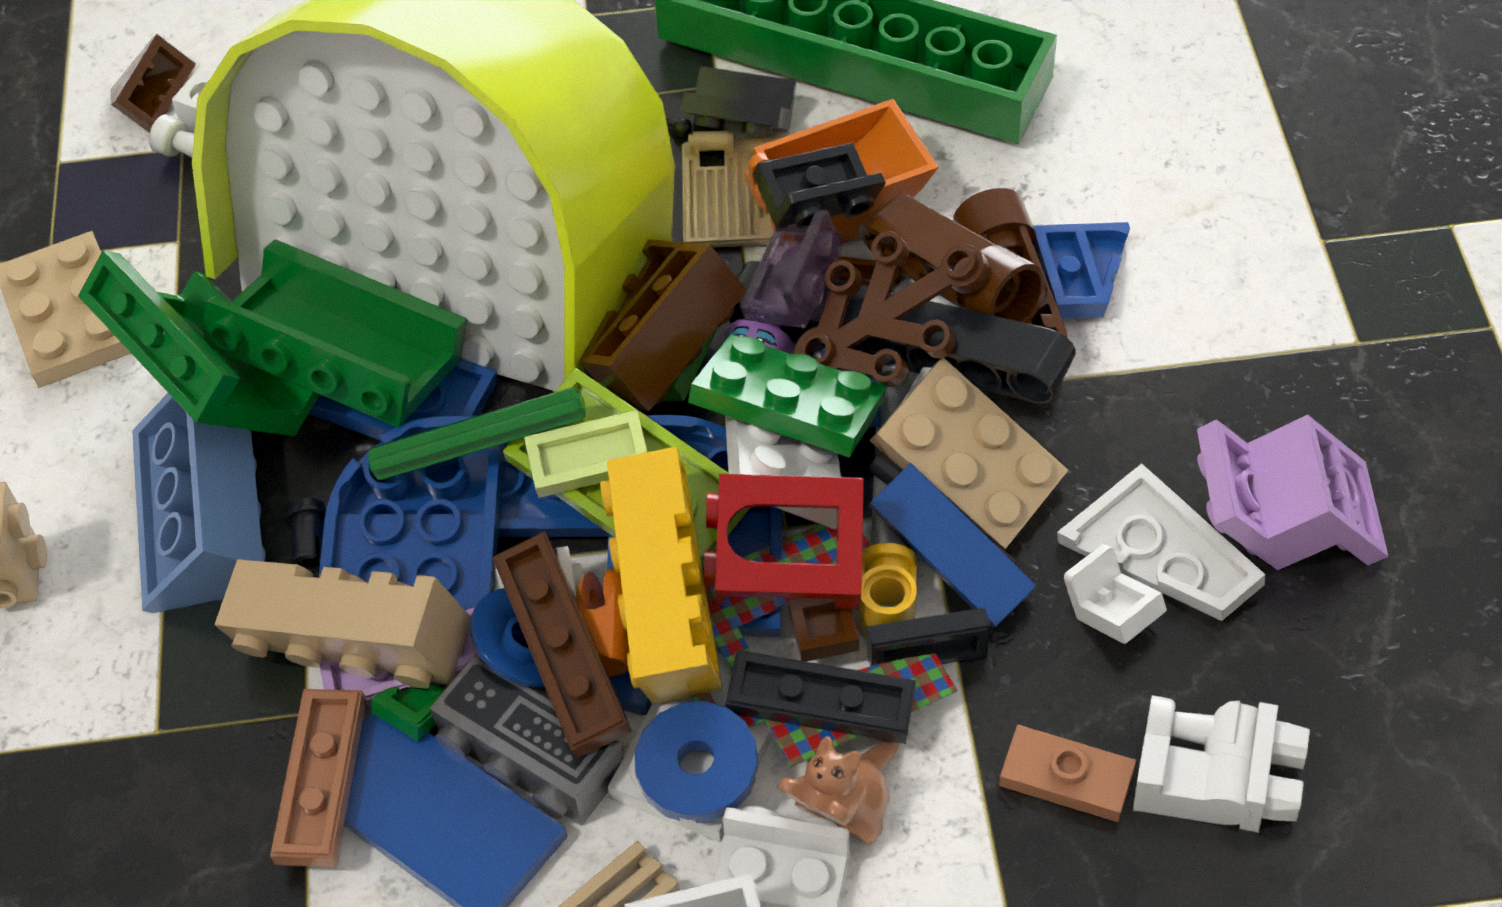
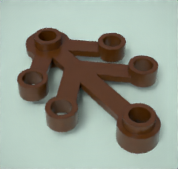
(881, 314)

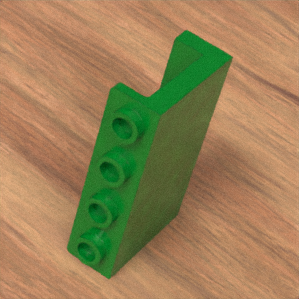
(337, 334)
(167, 340)

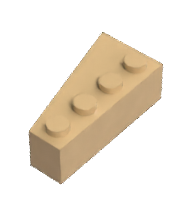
(345, 621)

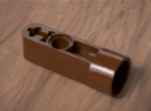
(1004, 220)
(1013, 285)

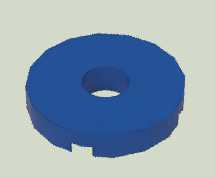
(688, 729)

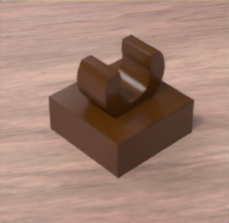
(822, 629)

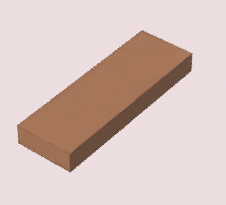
(319, 778)

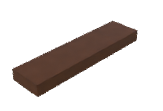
(562, 645)

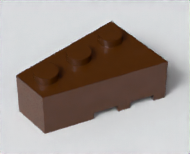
(662, 321)

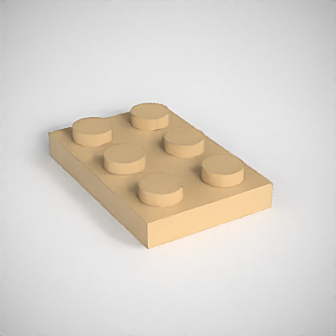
(50, 319)
(970, 452)

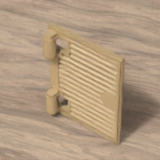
(718, 198)

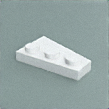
(1165, 545)

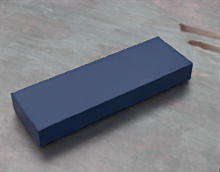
(951, 545)

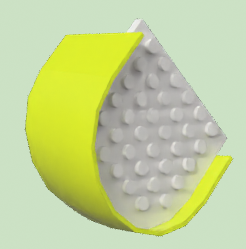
(448, 152)

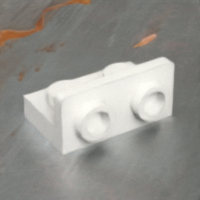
(789, 858)

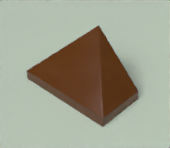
(151, 82)

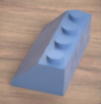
(192, 507)

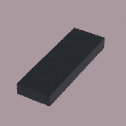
(821, 696)

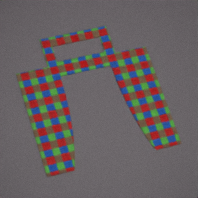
(811, 547)

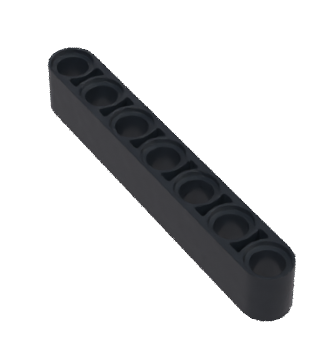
(988, 351)

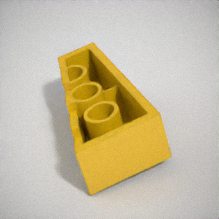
(661, 576)

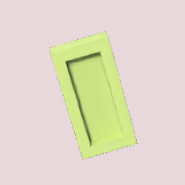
(579, 453)

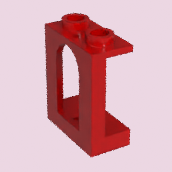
(742, 577)

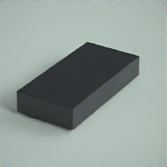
(950, 636)

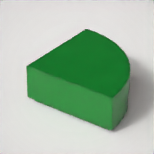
(407, 709)

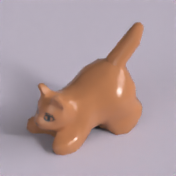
(845, 788)

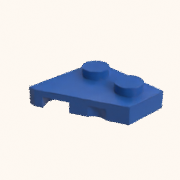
(1081, 264)

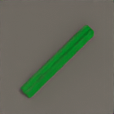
(477, 433)

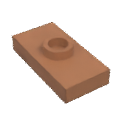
(1067, 773)

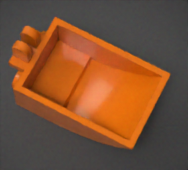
(884, 146)

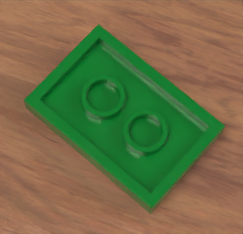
(788, 394)

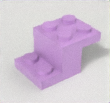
(1290, 493)

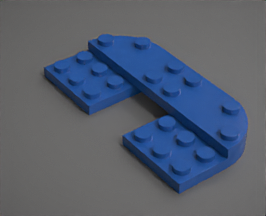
(451, 514)

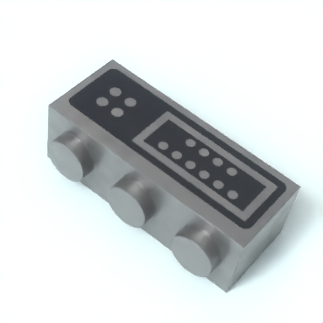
(522, 742)

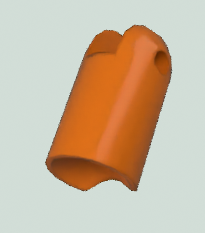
(605, 620)

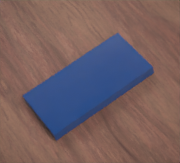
(446, 818)

